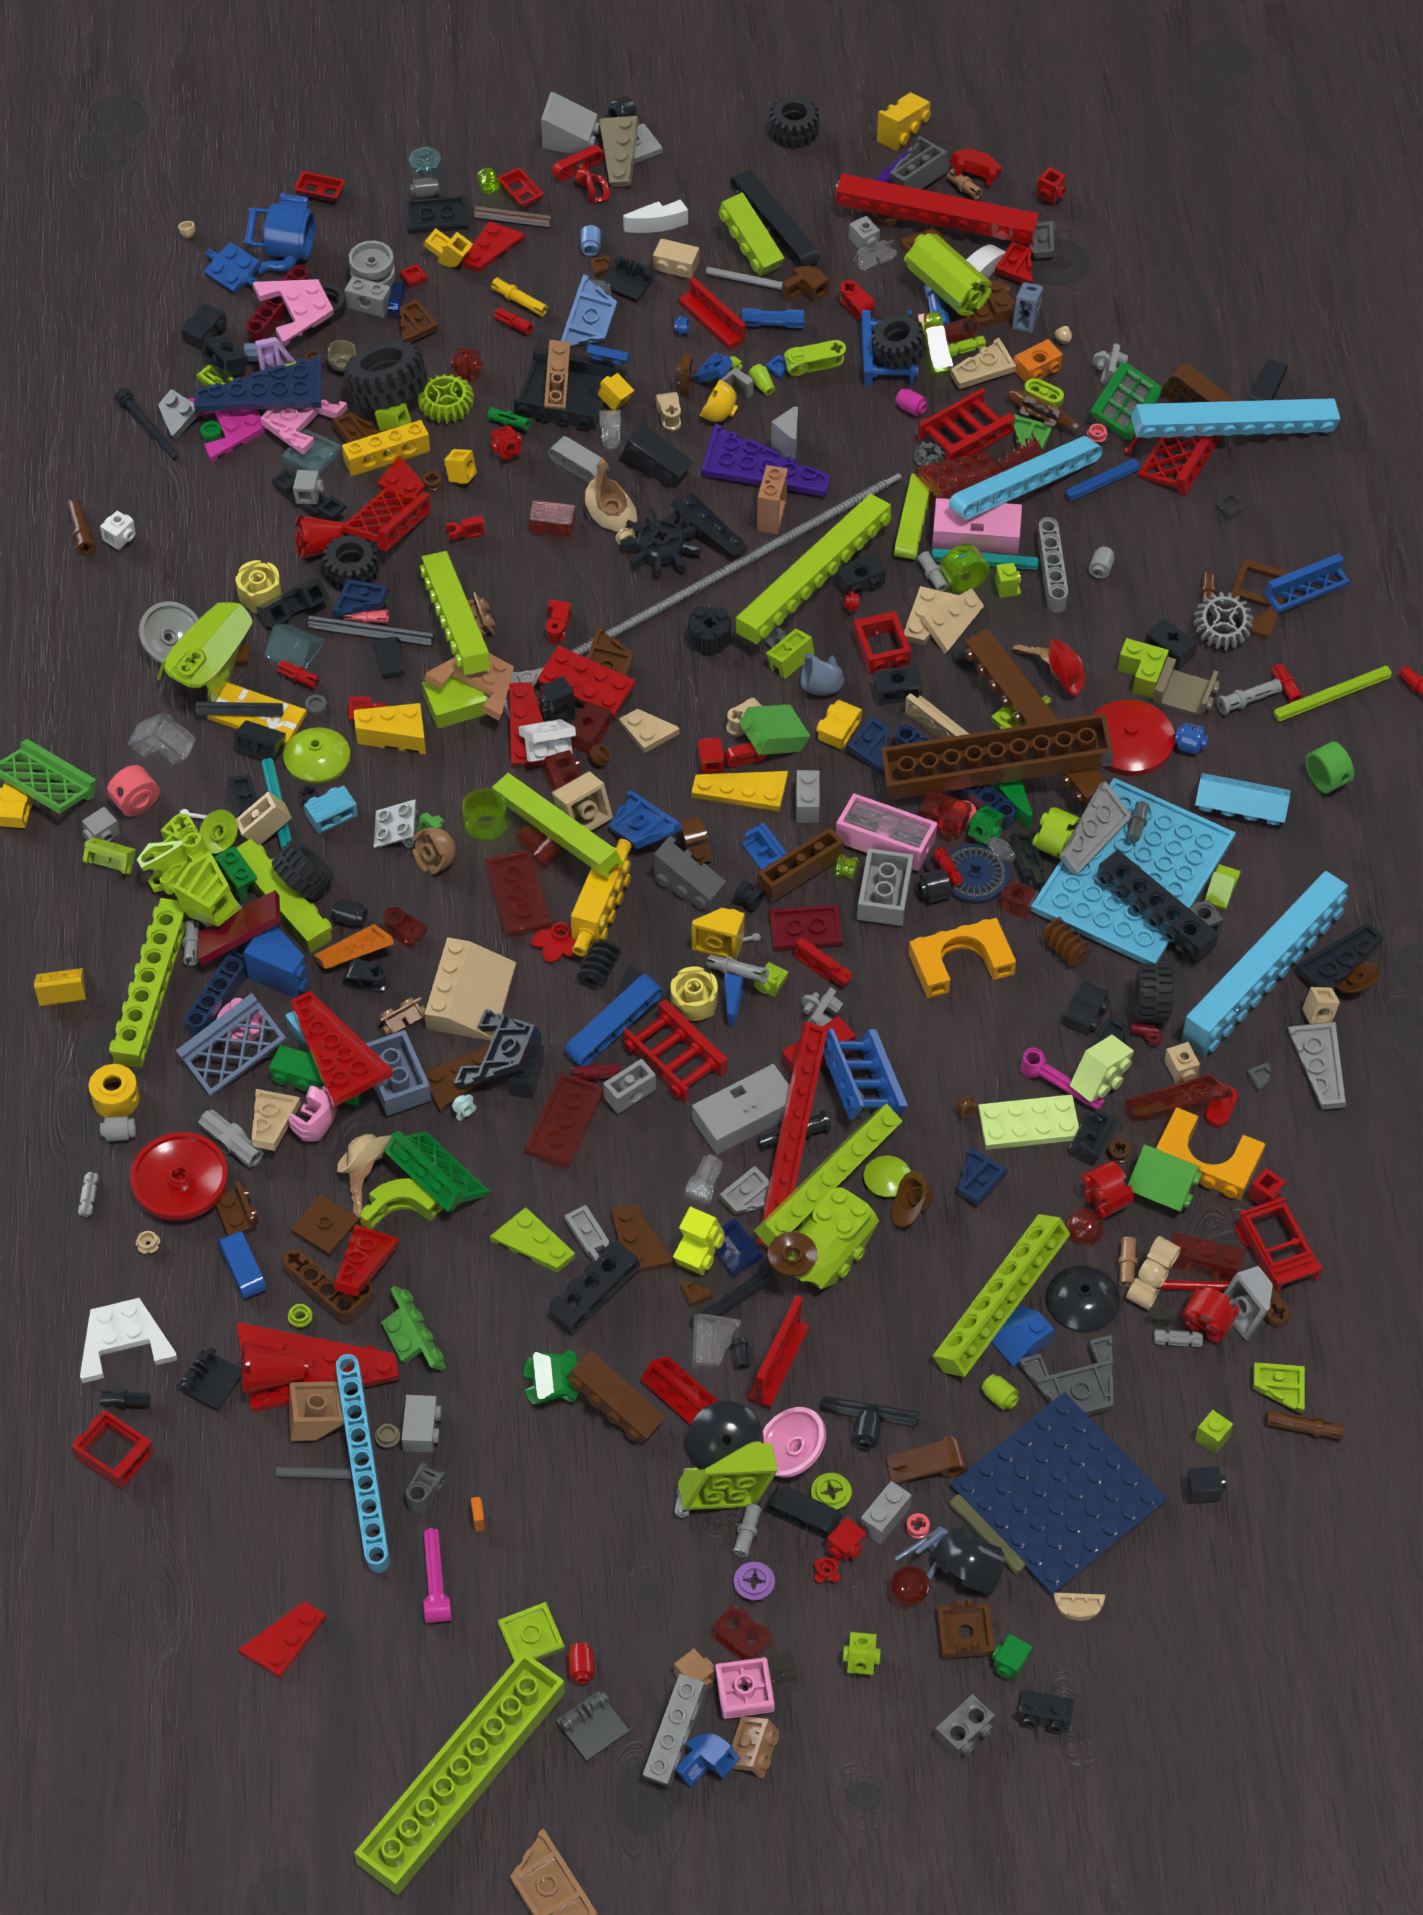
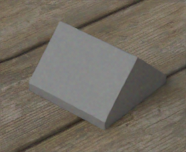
(785, 433)

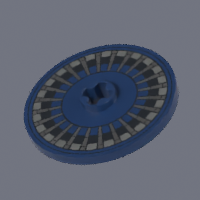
(992, 873)

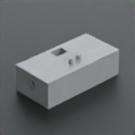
(742, 1109)

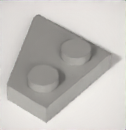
(747, 1192)

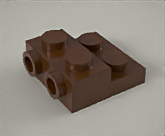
(998, 306)

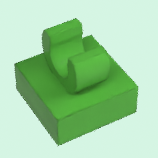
(428, 821)

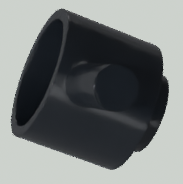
(934, 884)

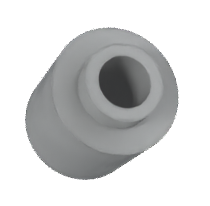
(1101, 562)
(118, 1128)

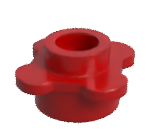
(831, 1565)

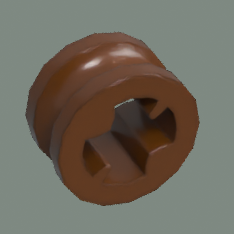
(432, 475)
(966, 1107)
(1121, 1144)

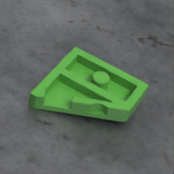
(1025, 427)

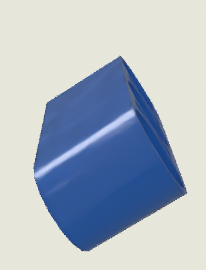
(242, 1264)

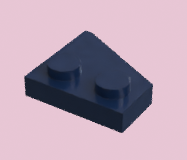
(360, 597)
(868, 743)
(979, 1177)

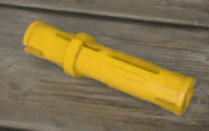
(512, 292)

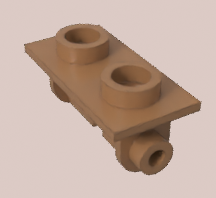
(484, 620)
(393, 1019)

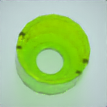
(972, 563)
(484, 803)

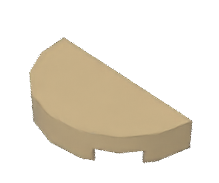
(1079, 1606)

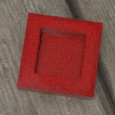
(413, 276)

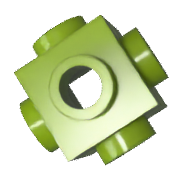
(861, 1653)

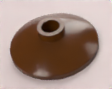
(1361, 978)
(794, 1245)

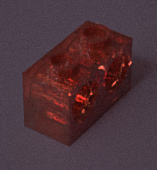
(561, 769)
(737, 1639)

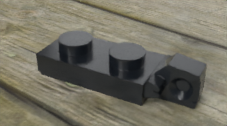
(1028, 859)

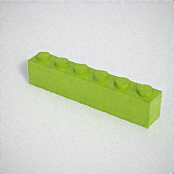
(295, 911)

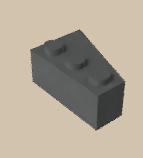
(921, 165)
(686, 877)

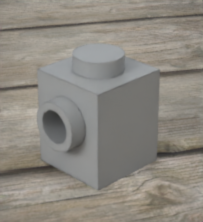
(863, 233)
(307, 487)
(100, 826)

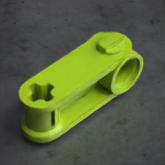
(814, 357)

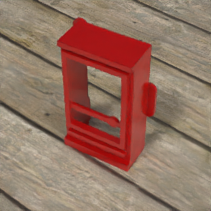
(1286, 1269)

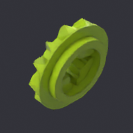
(837, 1483)

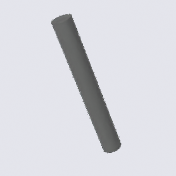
(296, 1472)

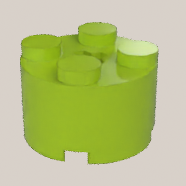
(1055, 831)

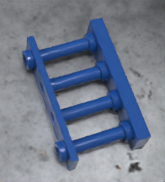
(869, 354)
(875, 1062)

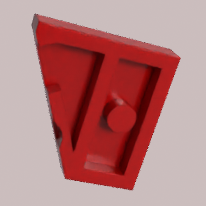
(1016, 264)
(401, 478)

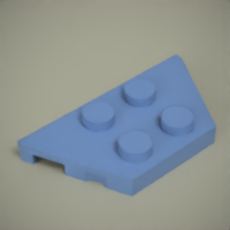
(589, 315)

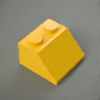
(719, 933)

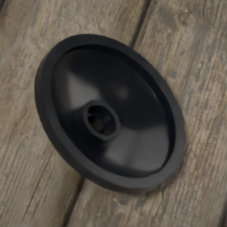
(1082, 1310)
(717, 1421)

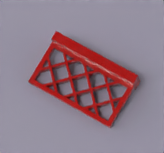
(1186, 472)
(397, 525)
(780, 1357)

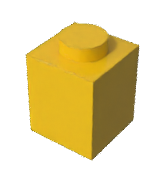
(615, 391)

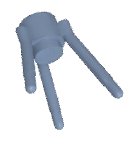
(929, 1541)

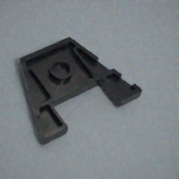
(506, 1052)

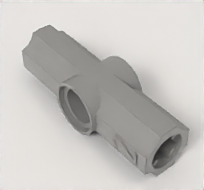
(230, 1138)

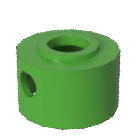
(1331, 768)

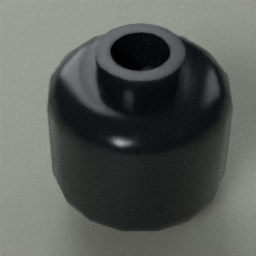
(622, 108)

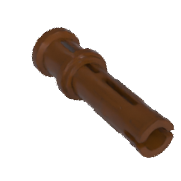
(81, 532)

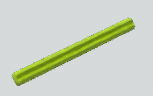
(1332, 693)

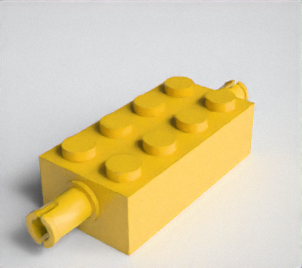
(598, 902)

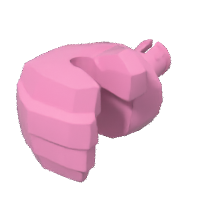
(319, 1110)

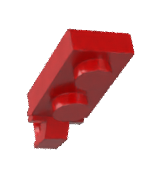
(821, 963)

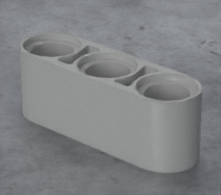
(575, 458)

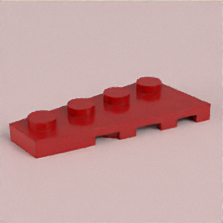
(364, 1258)

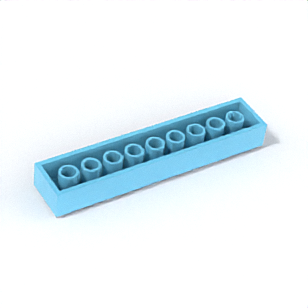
(1265, 964)

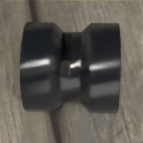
(749, 895)

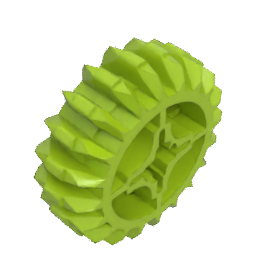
(446, 404)

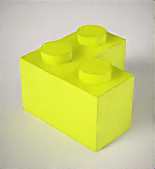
(700, 1241)

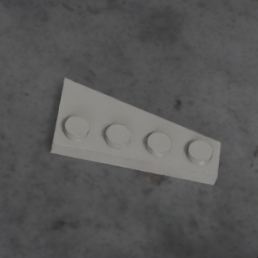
(1096, 827)
(1321, 1060)

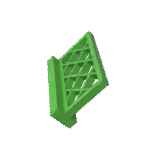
(50, 768)

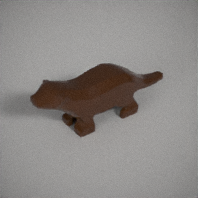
(1041, 409)

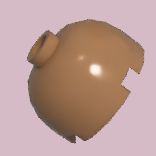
(433, 849)

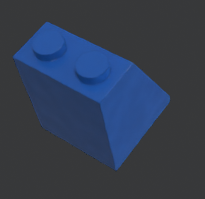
(276, 963)

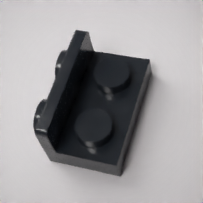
(1045, 1711)

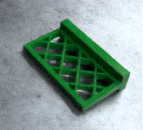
(432, 1178)

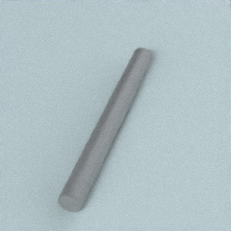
(744, 278)

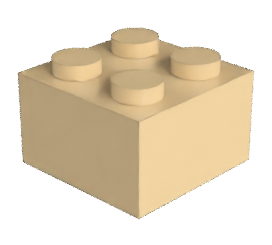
(584, 801)

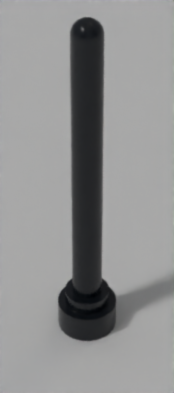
(125, 398)

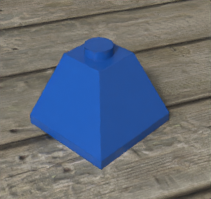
(1023, 1335)

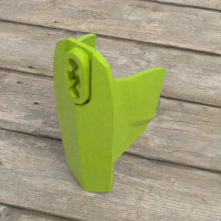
(212, 646)

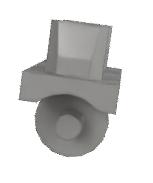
(1108, 362)
(827, 1002)

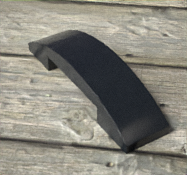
(324, 509)

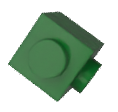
(1011, 1657)

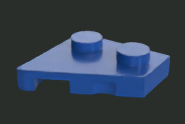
(601, 354)
(714, 367)

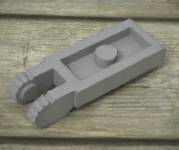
(587, 1231)

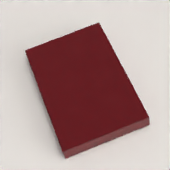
(813, 923)

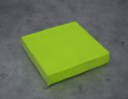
(531, 1632)

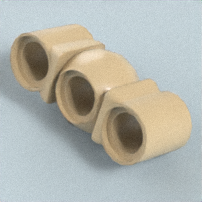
(1153, 1272)

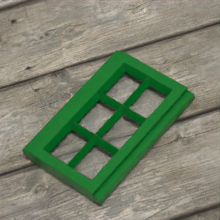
(1120, 398)

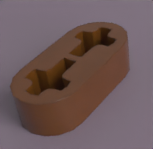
(1280, 1307)

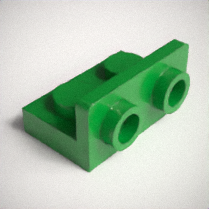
(236, 872)

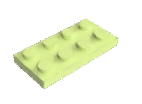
(1028, 1122)

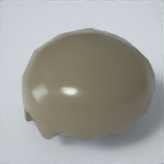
(340, 353)

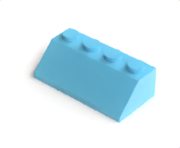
(1242, 798)

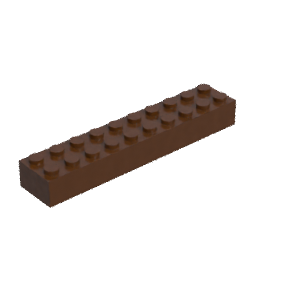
(997, 756)

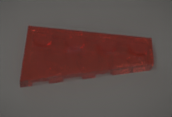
(1184, 1094)

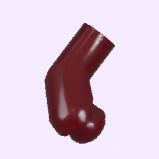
(1148, 1031)

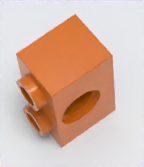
(1038, 361)

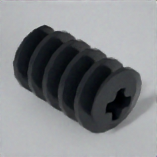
(598, 964)

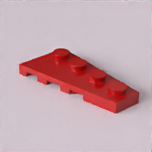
(523, 711)

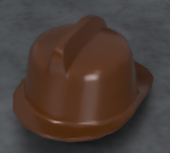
(912, 1198)

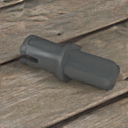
(1138, 820)

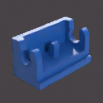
(762, 846)

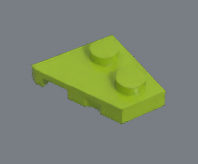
(1281, 1384)

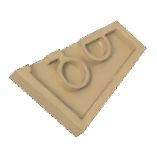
(952, 618)

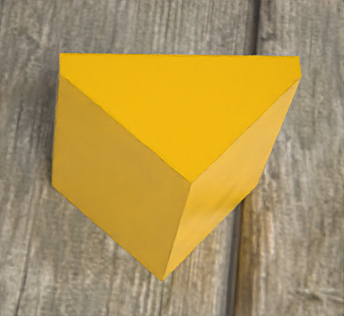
(60, 986)

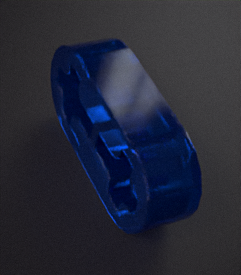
(396, 298)

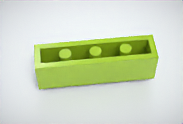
(751, 234)

